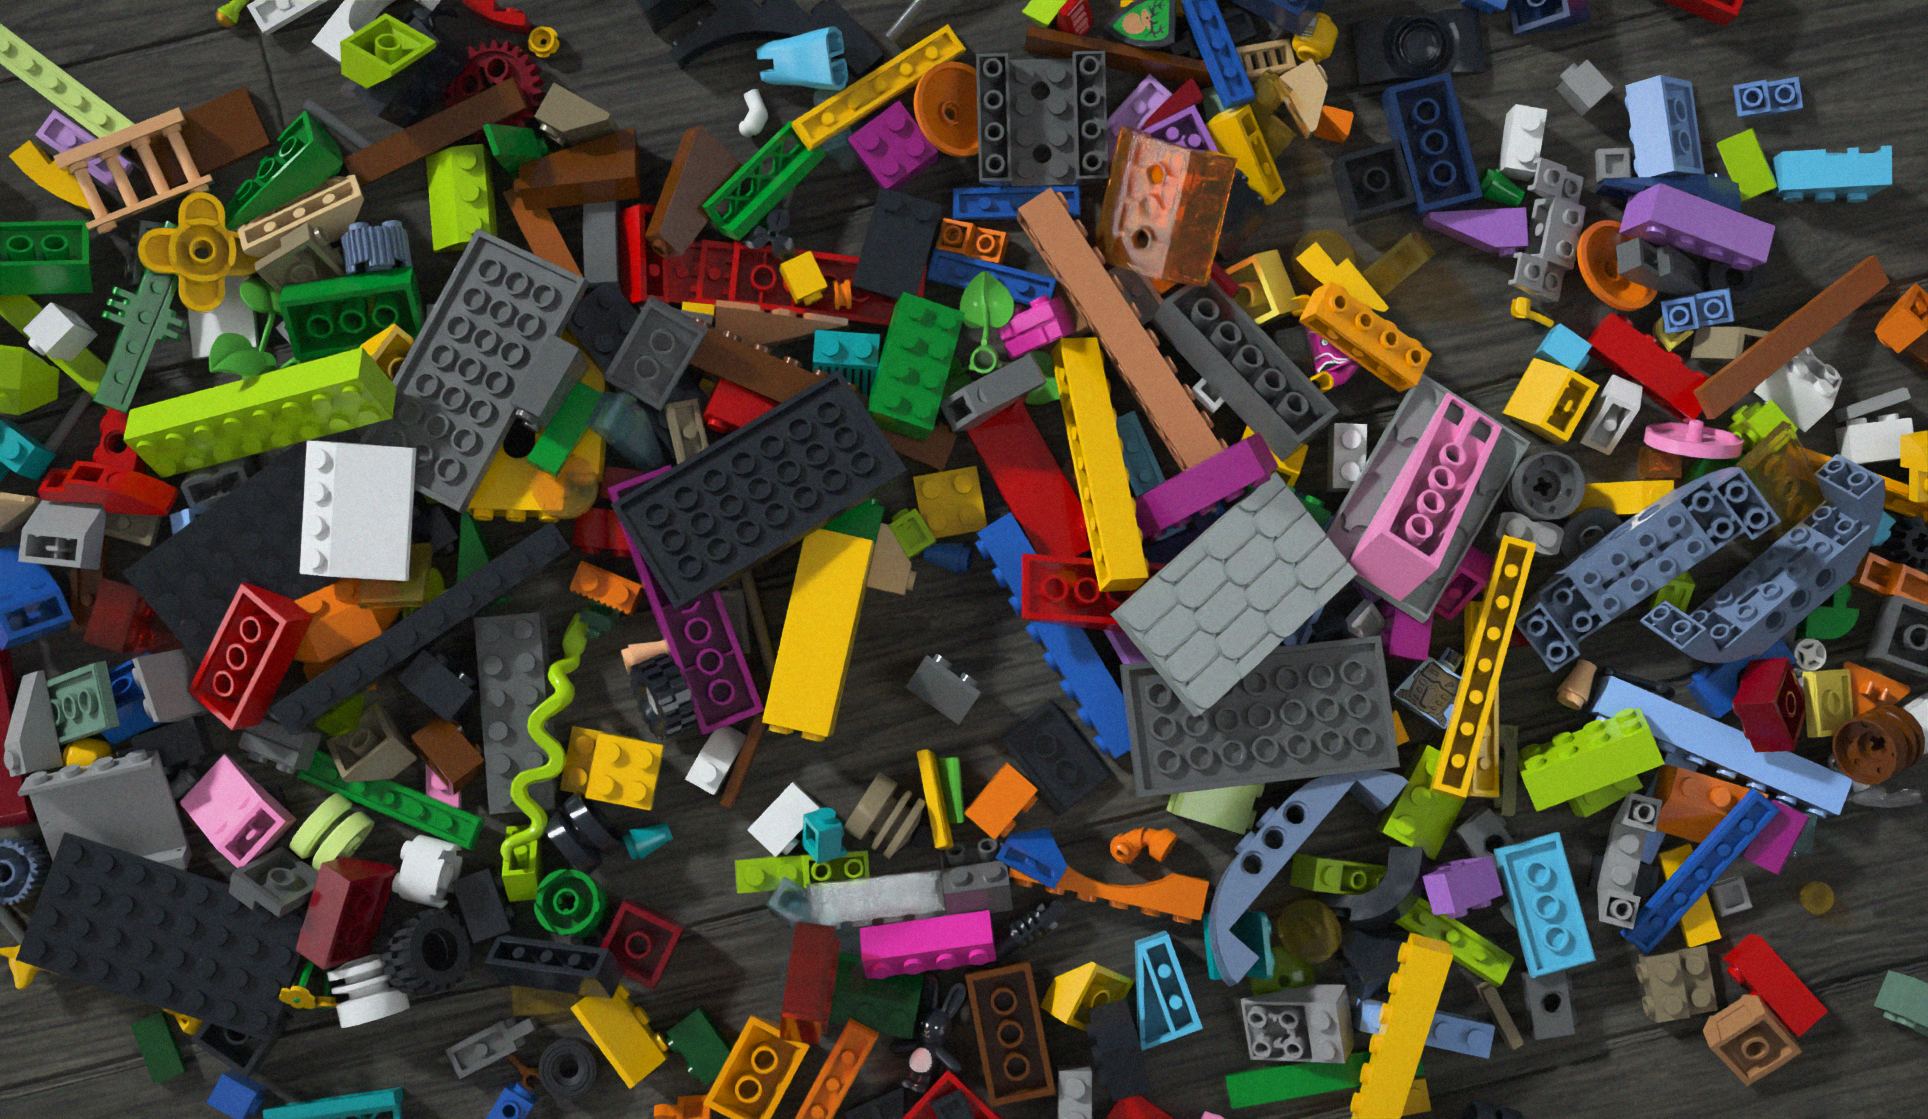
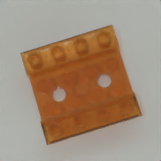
(1177, 214)

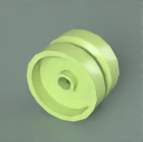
(331, 832)

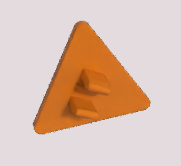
(1872, 689)

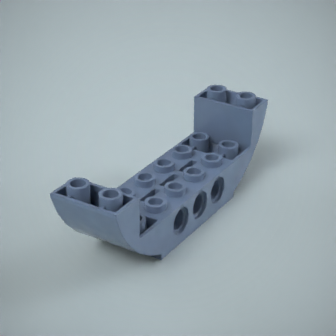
(1640, 560)
(1787, 577)

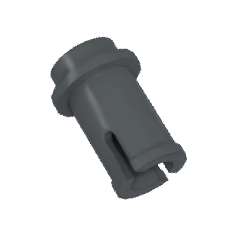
(184, 783)

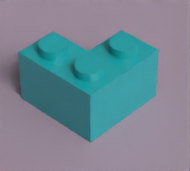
(21, 452)

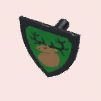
(1145, 24)

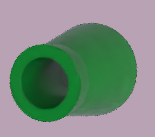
(1499, 188)

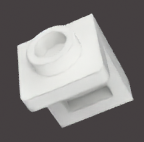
(1364, 621)

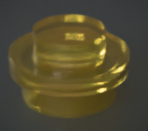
(1817, 897)

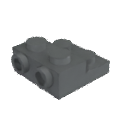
(274, 881)

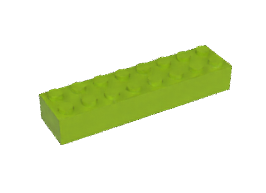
(261, 413)

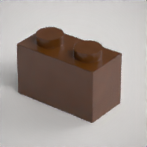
(449, 753)

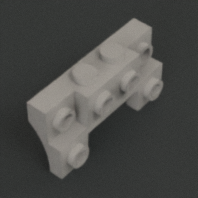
(1552, 232)

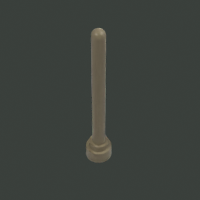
(759, 623)

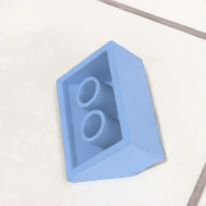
(1664, 127)

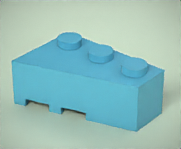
(1831, 174)
(1162, 993)

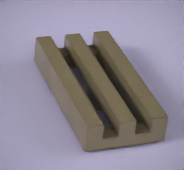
(1499, 1015)

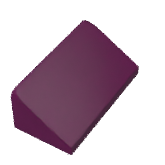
(1776, 841)

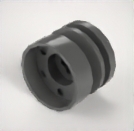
(1560, 482)

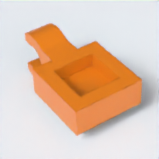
(687, 1108)

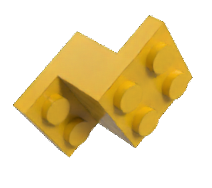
(612, 767)

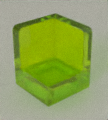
(344, 718)

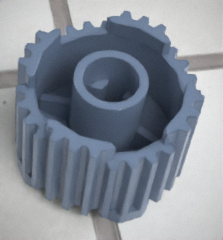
(375, 247)
(28, 869)

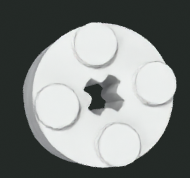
(427, 870)

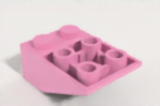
(236, 812)

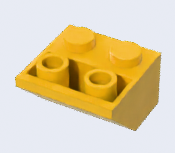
(1550, 400)

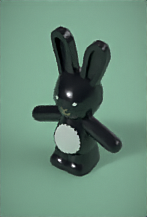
(933, 1030)

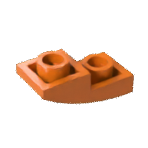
(973, 241)

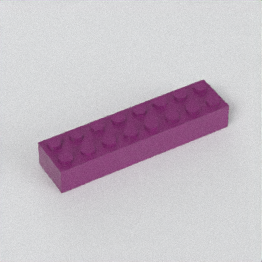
(698, 641)

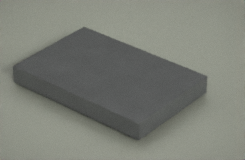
(655, 353)

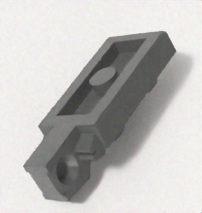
(489, 1045)

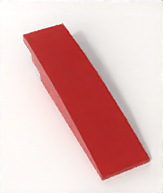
(752, 276)
(1068, 593)

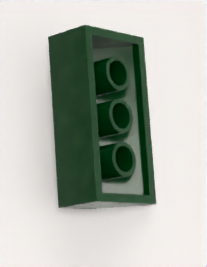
(880, 1004)

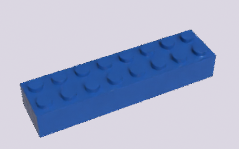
(1065, 646)

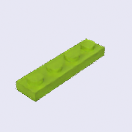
(1466, 945)

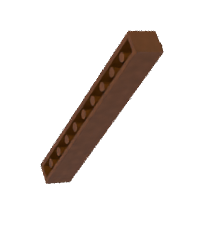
(782, 379)

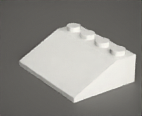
(357, 510)

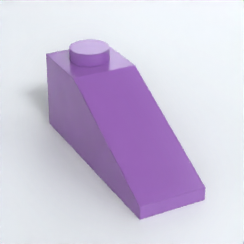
(1488, 229)

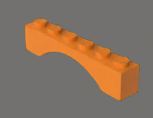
(1172, 894)

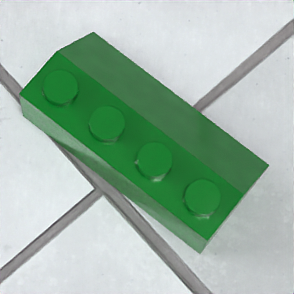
(45, 258)

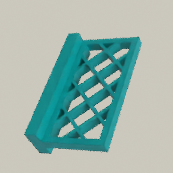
(341, 1106)

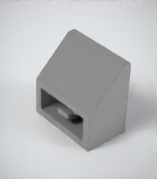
(64, 535)

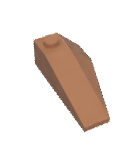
(772, 328)

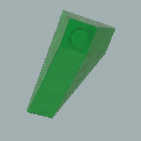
(297, 166)

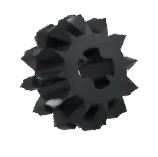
(1902, 542)

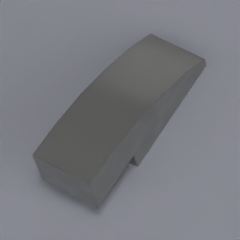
(601, 243)
(1659, 268)

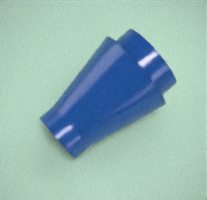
(951, 556)

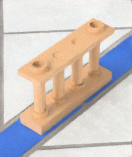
(138, 137)

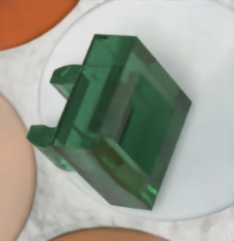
(599, 619)

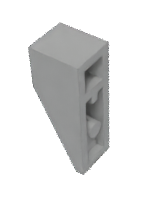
(32, 734)

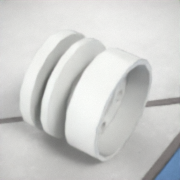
(367, 990)

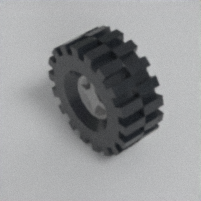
(663, 697)

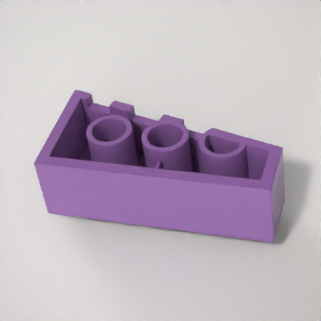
(1697, 227)

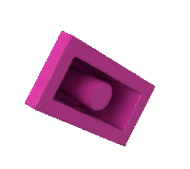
(1465, 584)

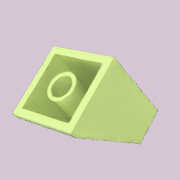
(1222, 807)

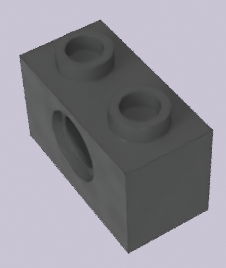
(1477, 828)
(1553, 1022)

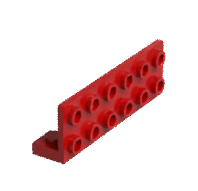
(1031, 482)

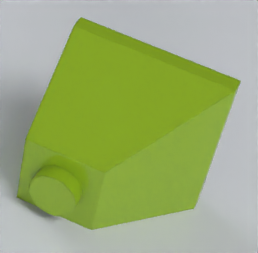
(381, 50)

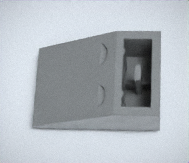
(166, 684)
(1300, 1024)

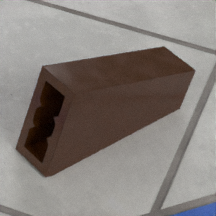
(583, 173)
(695, 176)

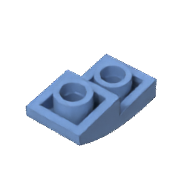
(1768, 98)
(1697, 310)

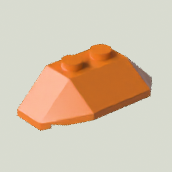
(340, 623)

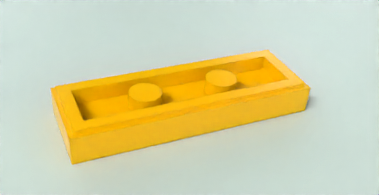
(935, 799)
(1699, 921)

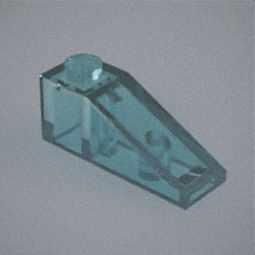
(627, 430)

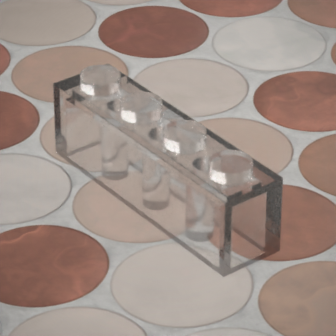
(876, 897)

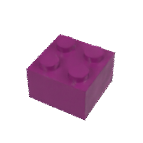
(893, 148)

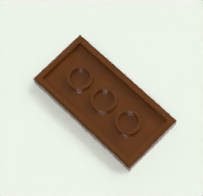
(215, 137)

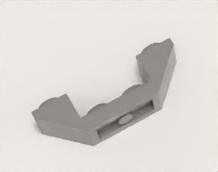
(1622, 859)

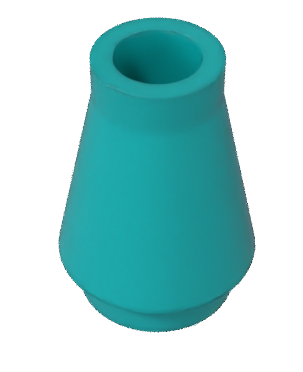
(645, 840)

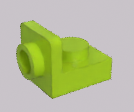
(911, 532)
(1675, 592)

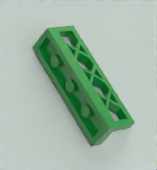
(765, 193)

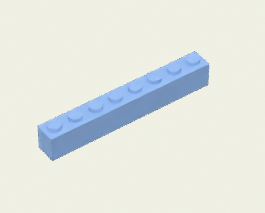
(1726, 749)

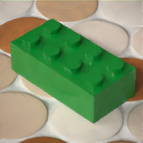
(349, 310)
(914, 366)

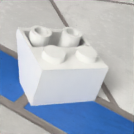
(1802, 389)

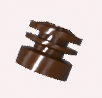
(1878, 744)

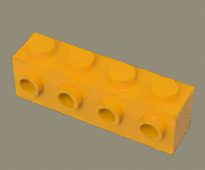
(1365, 336)

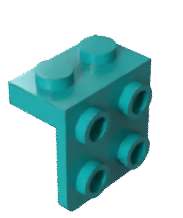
(1254, 931)

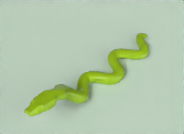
(573, 646)

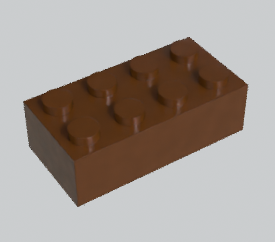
(1009, 1032)

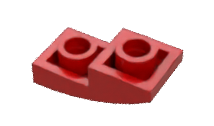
(490, 12)

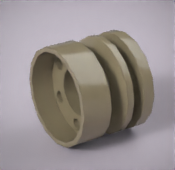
(885, 815)

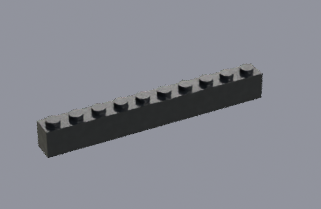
(422, 629)

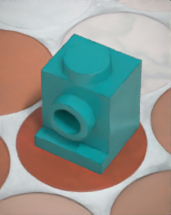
(823, 835)

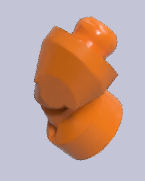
(1129, 845)

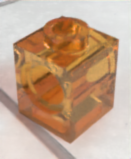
(1658, 464)

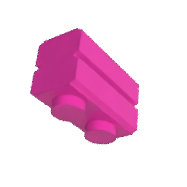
(1036, 326)

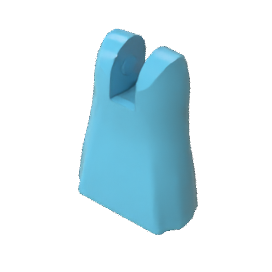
(806, 60)

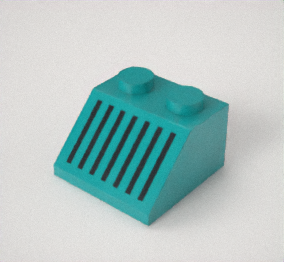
(851, 353)

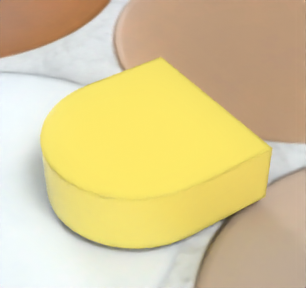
(1668, 340)

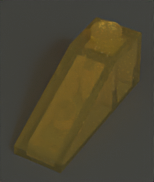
(1398, 263)

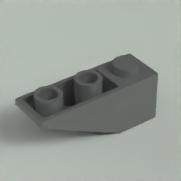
(992, 393)

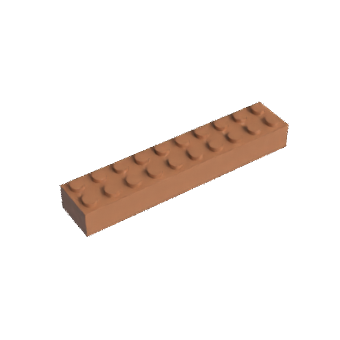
(1118, 329)

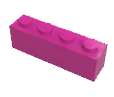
(927, 944)

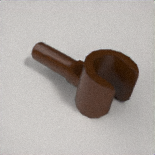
(524, 1070)

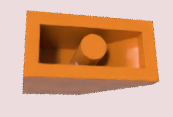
(1904, 320)

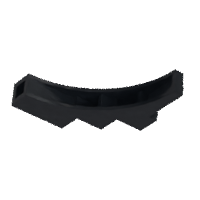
(776, 20)

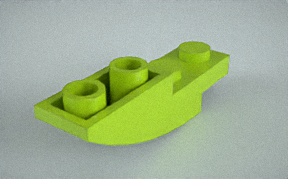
(767, 872)

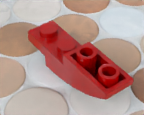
(113, 486)

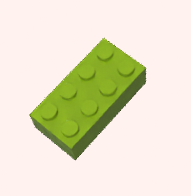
(1588, 758)

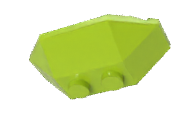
(25, 381)

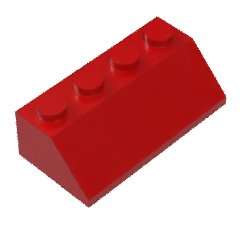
(249, 656)

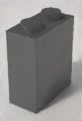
(548, 383)

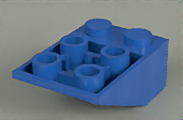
(28, 601)

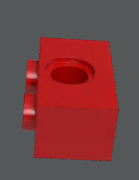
(112, 430)

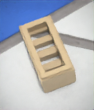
(1257, 51)

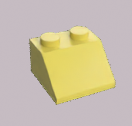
(1264, 287)

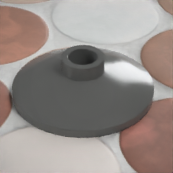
(1597, 519)

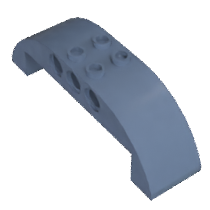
(1239, 888)

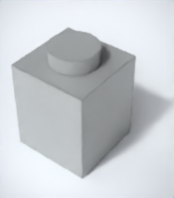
(1583, 86)

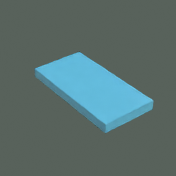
(1544, 904)

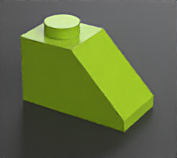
(525, 869)

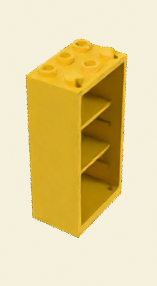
(819, 634)

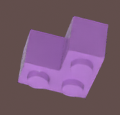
(1184, 129)
(1462, 885)

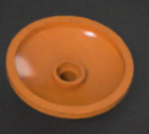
(953, 90)
(1600, 269)

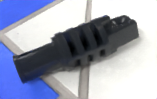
(1029, 928)

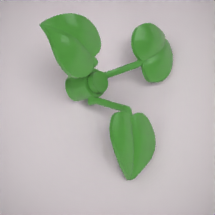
(986, 305)
(235, 353)

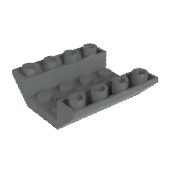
(1066, 122)

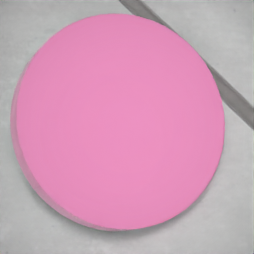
(1693, 440)

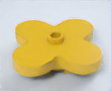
(173, 252)

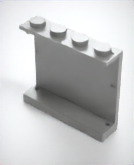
(112, 803)

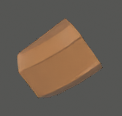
(1750, 1039)

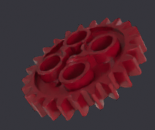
(516, 66)

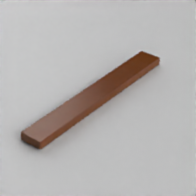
(1791, 337)

